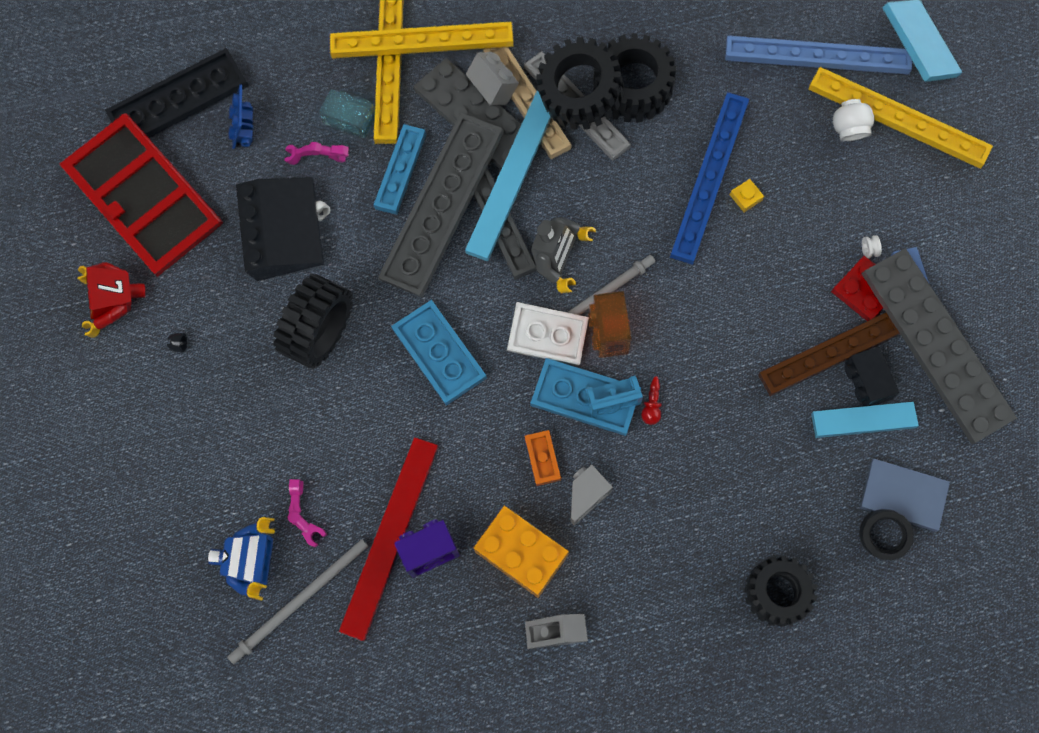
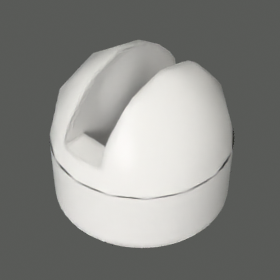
(322, 206)

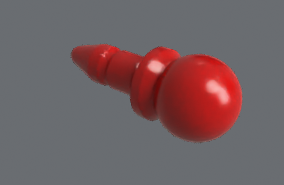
(651, 413)

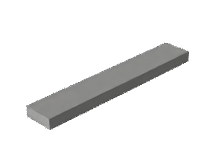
(604, 135)

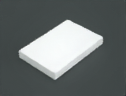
(547, 334)

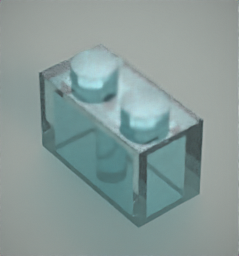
(347, 113)

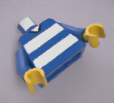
(246, 558)

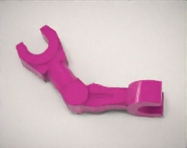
(334, 152)
(294, 516)

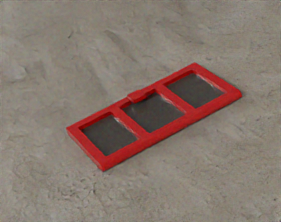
(141, 194)

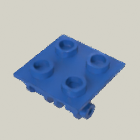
(242, 121)

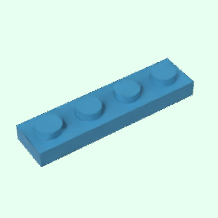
(400, 169)

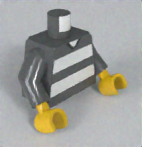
(553, 248)

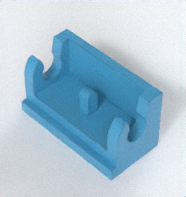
(614, 396)

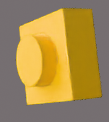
(746, 195)

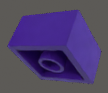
(426, 548)

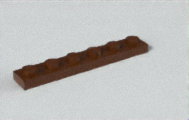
(828, 354)

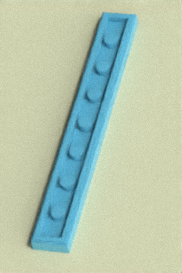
(509, 181)

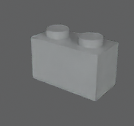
(492, 78)

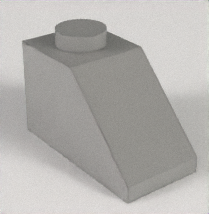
(587, 492)
(556, 631)

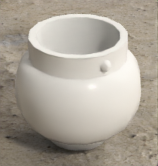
(853, 120)

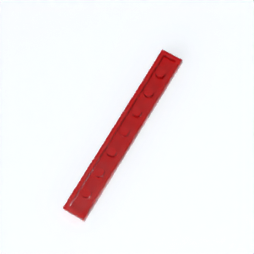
(383, 550)

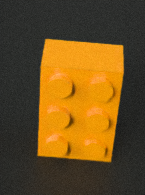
(521, 551)

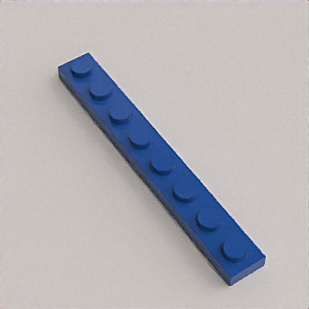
(709, 179)

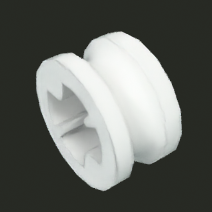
(871, 246)

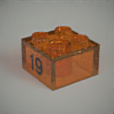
(610, 324)

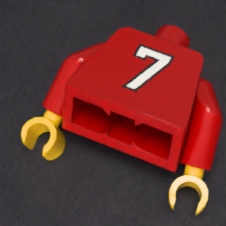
(107, 295)

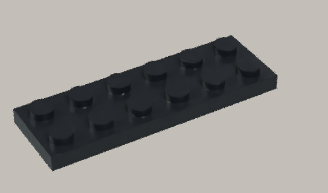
(182, 94)

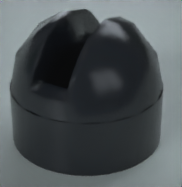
(178, 342)

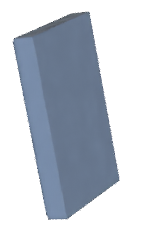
(907, 492)

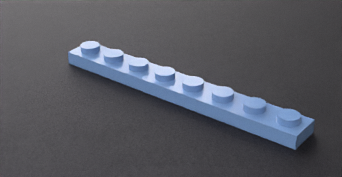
(818, 55)

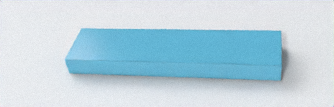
(864, 419)

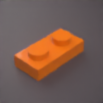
(542, 458)

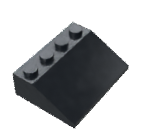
(279, 226)

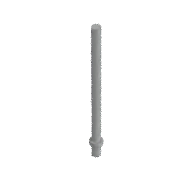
(638, 268)
(245, 647)

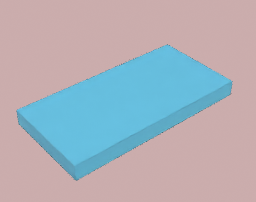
(922, 40)

